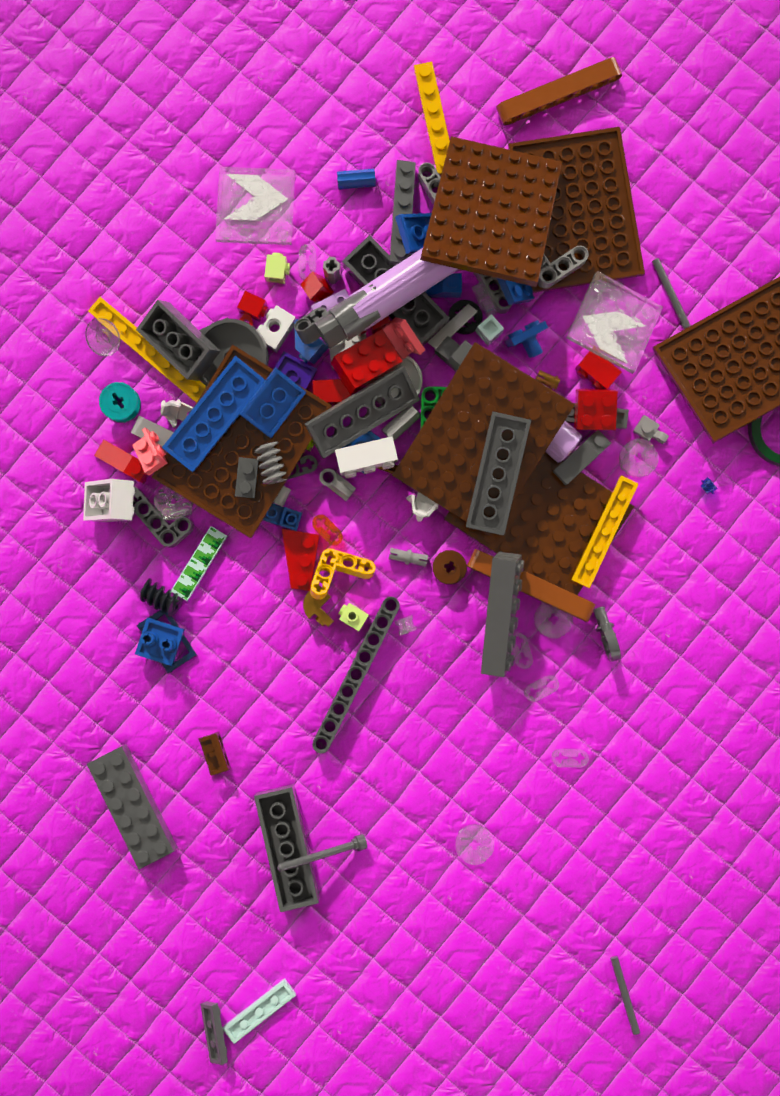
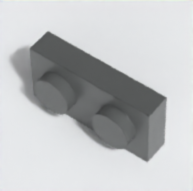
(246, 477)

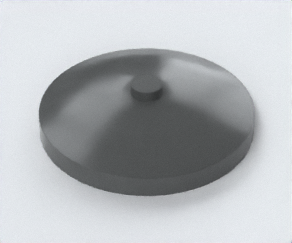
(235, 332)

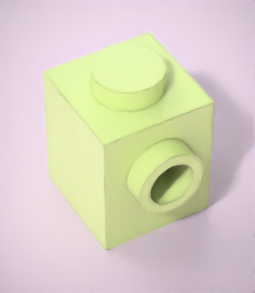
(276, 268)
(353, 616)

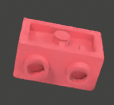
(403, 338)
(150, 452)

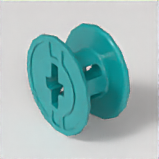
(110, 406)

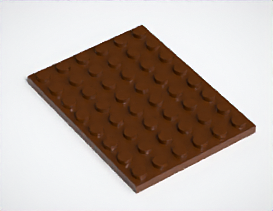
(590, 206)
(492, 211)
(729, 362)
(451, 442)
(214, 481)
(549, 524)

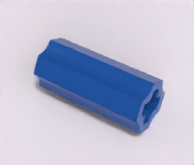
(356, 179)

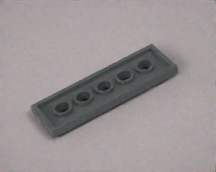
(350, 407)
(510, 466)

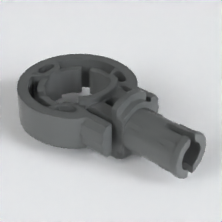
(608, 636)

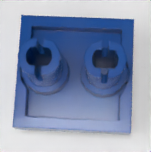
(528, 338)
(159, 641)

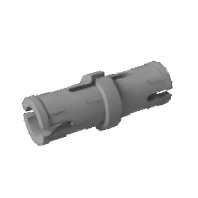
(408, 557)

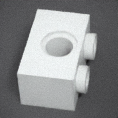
(282, 318)

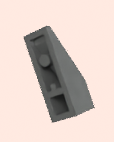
(581, 457)

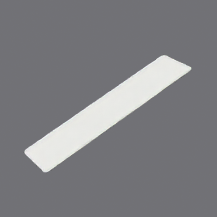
(453, 325)

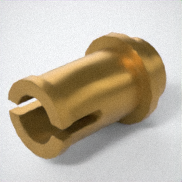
(549, 380)

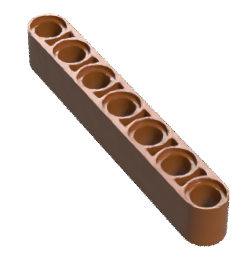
(559, 91)
(539, 589)

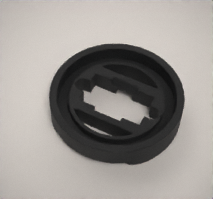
(477, 317)

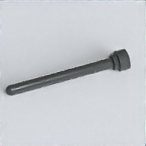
(358, 843)

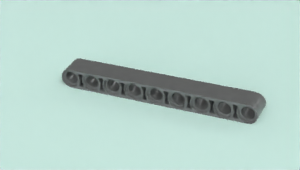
(353, 683)

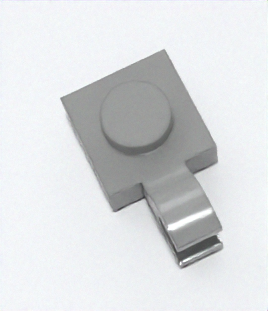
(648, 428)

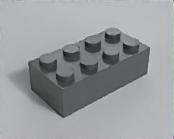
(178, 340)

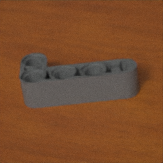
(165, 528)

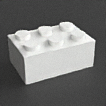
(366, 457)
(108, 500)

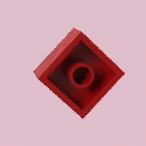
(595, 409)

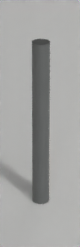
(671, 293)
(625, 995)

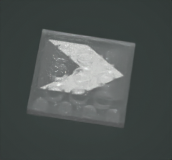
(255, 205)
(614, 322)

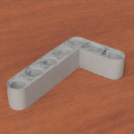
(553, 270)

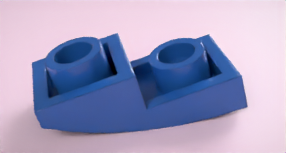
(283, 517)

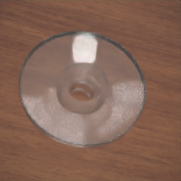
(96, 337)

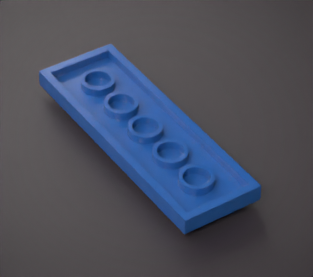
(213, 414)

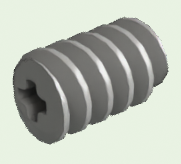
(270, 463)

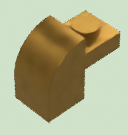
(313, 606)

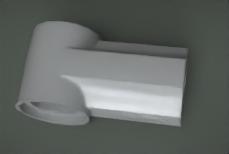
(338, 485)

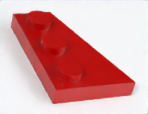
(300, 557)

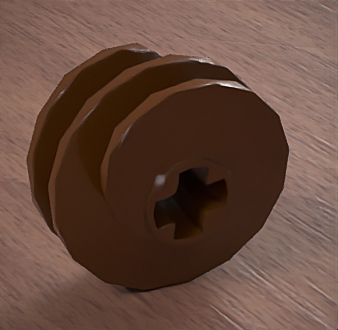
(445, 558)

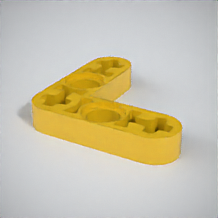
(337, 564)

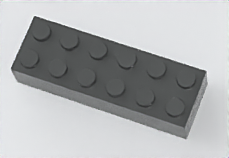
(421, 313)
(501, 614)
(132, 806)
(286, 841)

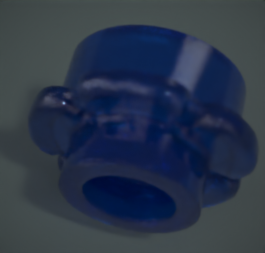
(708, 486)

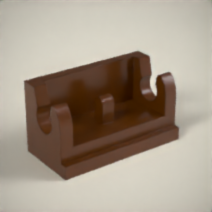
(214, 753)

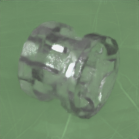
(405, 625)

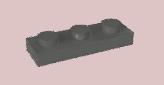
(214, 1033)

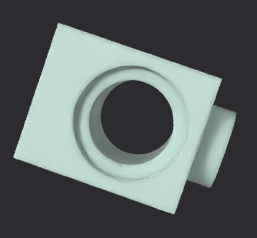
(489, 329)

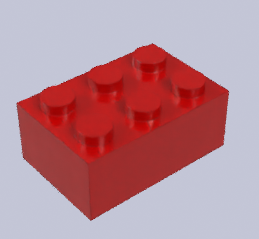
(366, 362)

